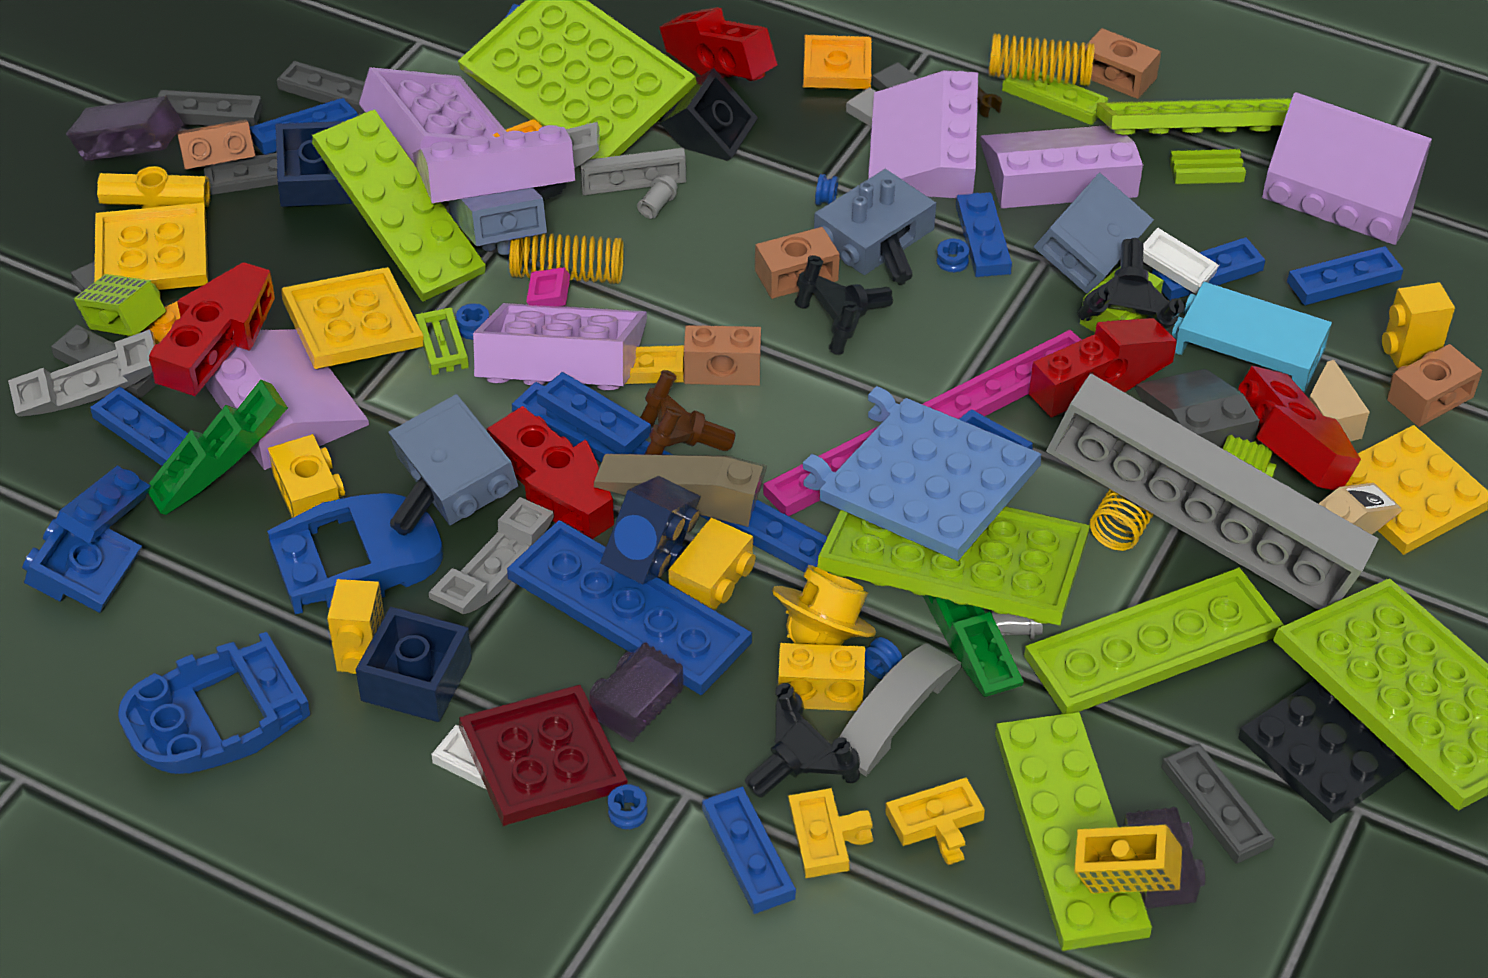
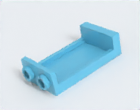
(1253, 331)

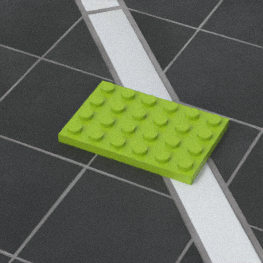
(578, 68)
(1015, 567)
(1404, 682)

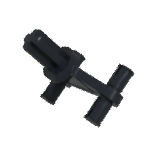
(1131, 291)
(841, 302)
(801, 749)

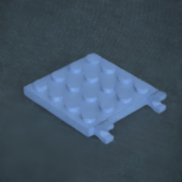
(925, 475)

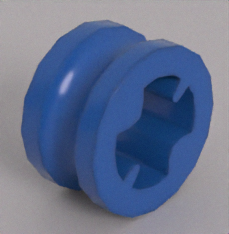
(826, 189)
(956, 247)
(470, 318)
(881, 657)
(627, 794)

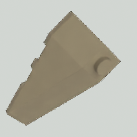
(725, 483)

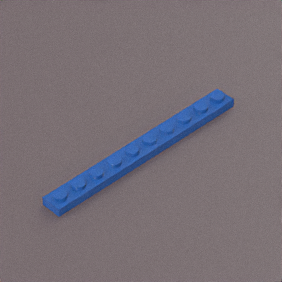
(769, 527)

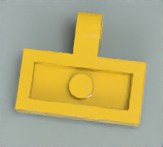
(938, 814)
(823, 833)

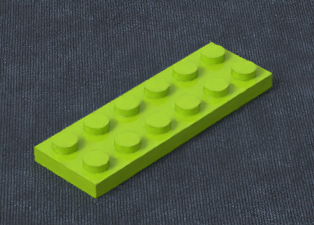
(1193, 115)
(397, 206)
(1152, 641)
(1056, 795)

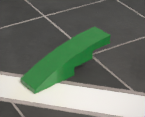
(208, 455)
(976, 645)

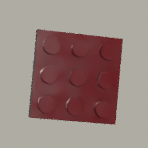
(541, 754)

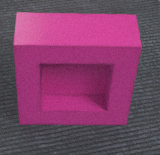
(548, 287)

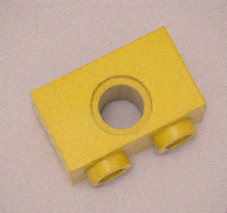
(304, 474)

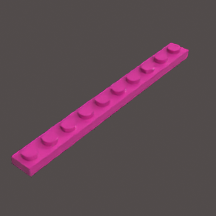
(982, 394)

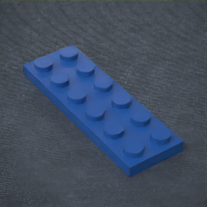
(568, 574)

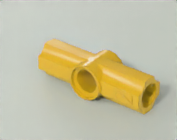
(152, 188)

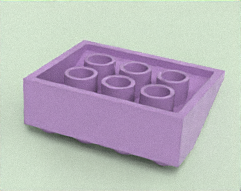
(426, 108)
(928, 133)
(496, 163)
(1059, 164)
(1346, 168)
(543, 341)
(313, 396)

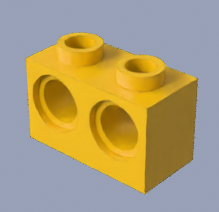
(824, 674)

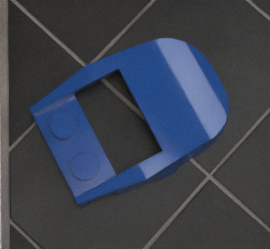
(391, 556)
(173, 729)

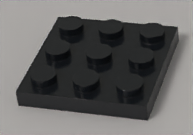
(1322, 750)

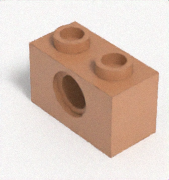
(1123, 63)
(216, 144)
(784, 258)
(722, 355)
(1434, 385)

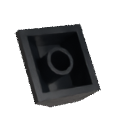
(710, 118)

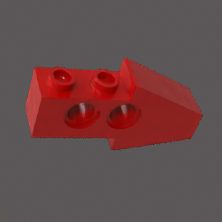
(708, 42)
(211, 324)
(1117, 353)
(1298, 430)
(555, 472)

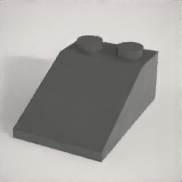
(1202, 405)

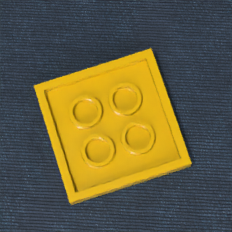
(154, 245)
(352, 317)
(1424, 483)

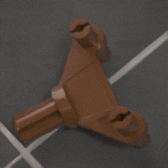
(677, 424)

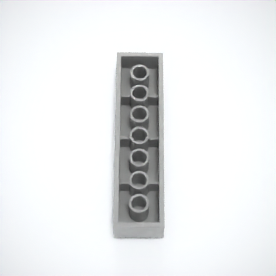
(1211, 494)

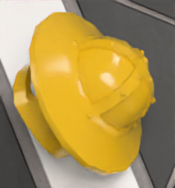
(824, 610)

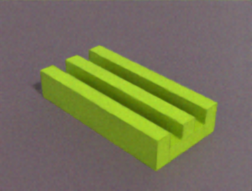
(1207, 166)
(447, 360)

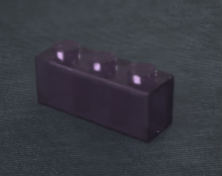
(125, 128)

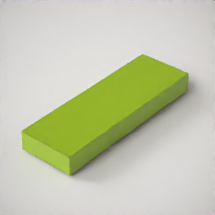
(1062, 98)

